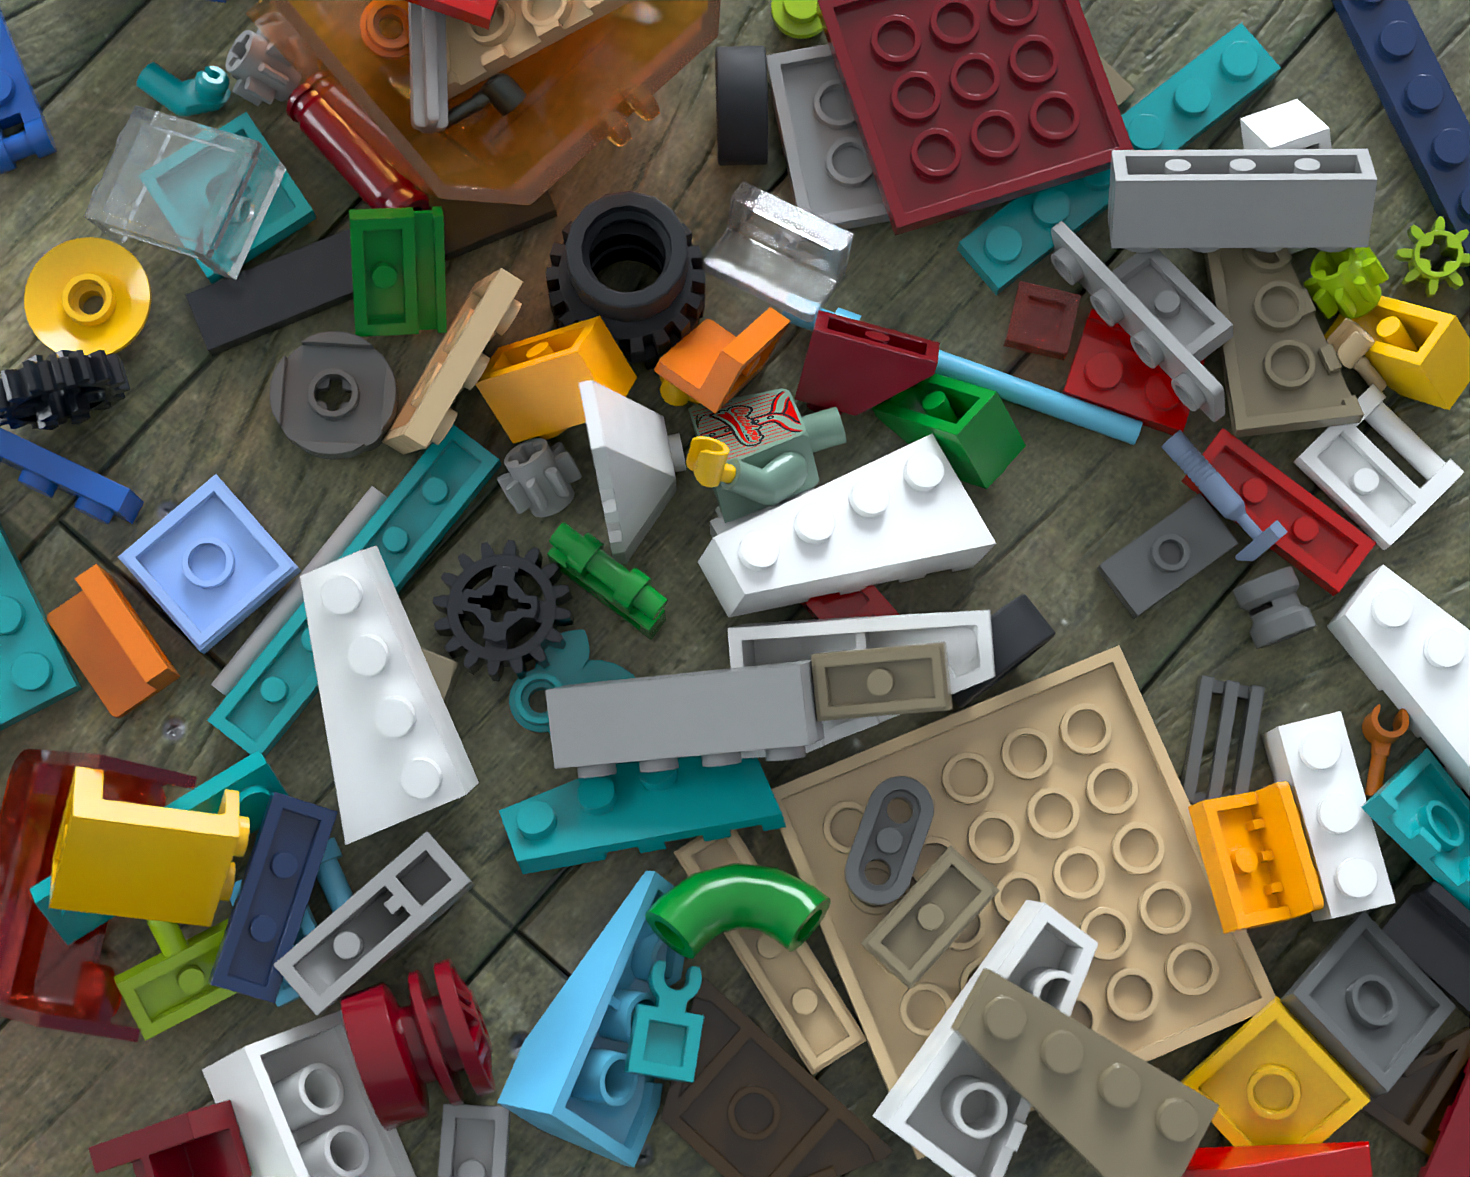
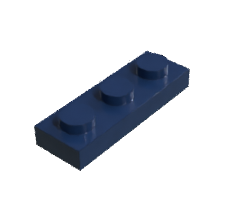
(272, 896)

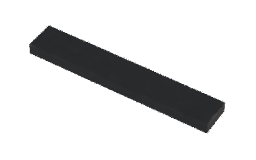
(321, 273)

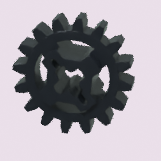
(506, 584)

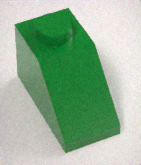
(965, 421)

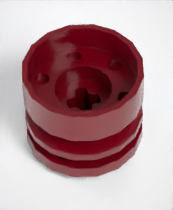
(418, 1044)

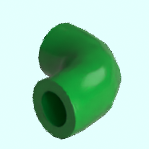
(736, 899)

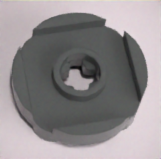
(309, 370)

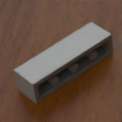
(1241, 199)
(683, 717)

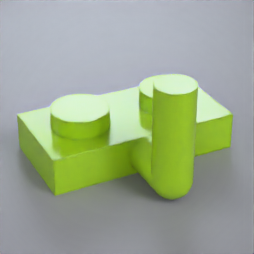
(175, 981)

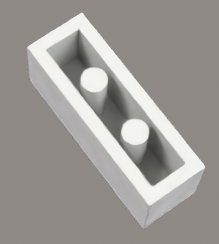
(1329, 795)

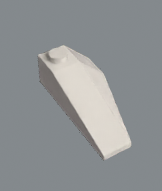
(632, 464)
(965, 633)

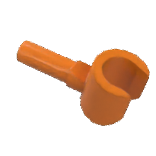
(1380, 745)

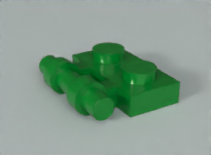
(607, 580)

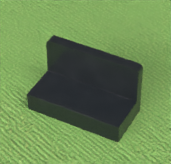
(1436, 937)

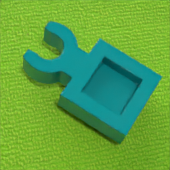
(665, 1036)

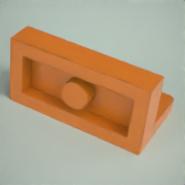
(716, 364)
(111, 643)

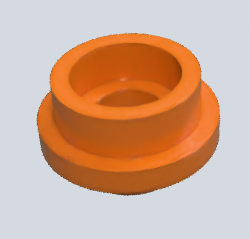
(369, 28)

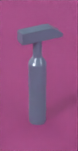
(1221, 495)

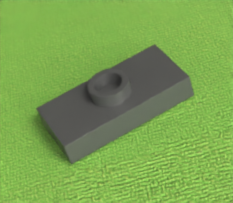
(1167, 556)

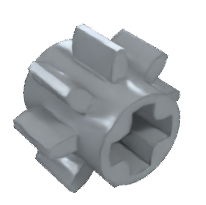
(260, 69)
(539, 477)

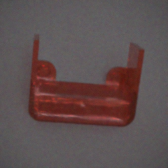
(39, 973)

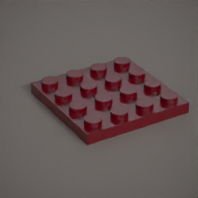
(972, 100)

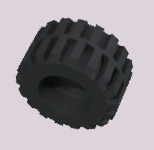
(638, 339)

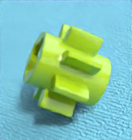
(1420, 268)
(1346, 282)

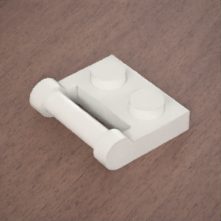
(1367, 481)

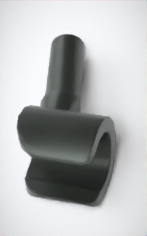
(498, 90)

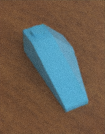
(575, 1057)

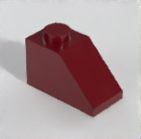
(861, 364)

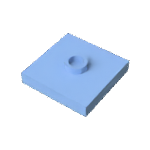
(209, 564)

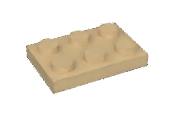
(455, 363)

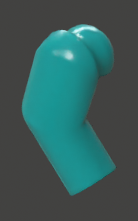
(188, 97)

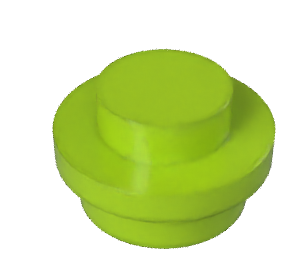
(796, 17)

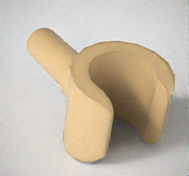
(1351, 344)

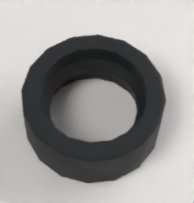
(741, 105)
(622, 208)
(1016, 635)

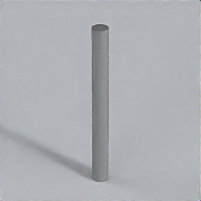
(293, 596)

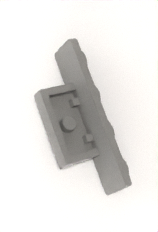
(1159, 309)

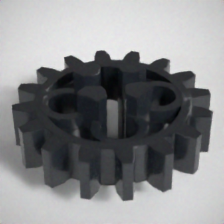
(60, 388)

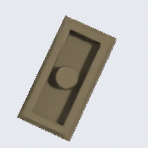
(881, 681)
(930, 917)

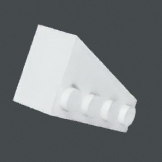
(858, 531)
(1416, 659)
(379, 701)
(947, 1095)

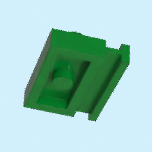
(398, 271)

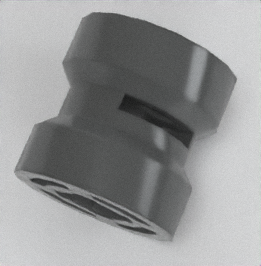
(1274, 607)

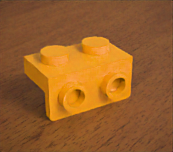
(1256, 858)

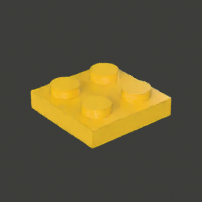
(1276, 1083)

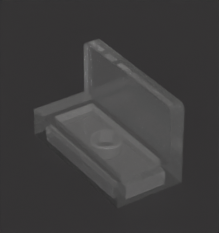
(779, 253)

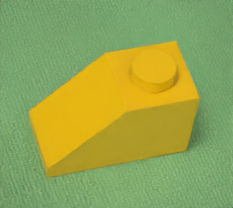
(1417, 350)

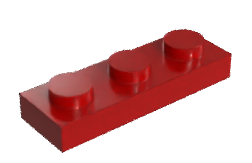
(1317, 537)

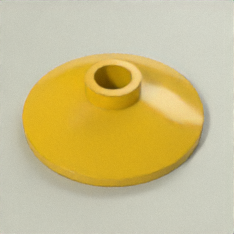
(70, 277)

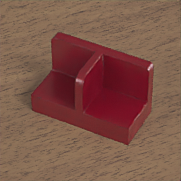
(186, 1145)

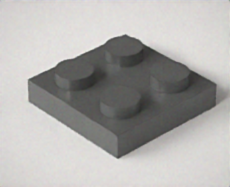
(1368, 1004)

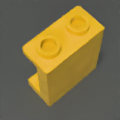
(144, 857)

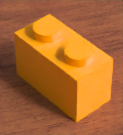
(537, 379)

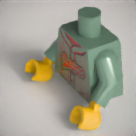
(756, 448)

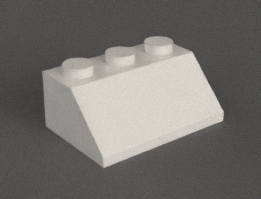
(306, 1106)

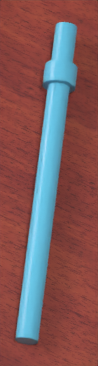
(1023, 391)

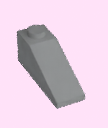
(374, 923)

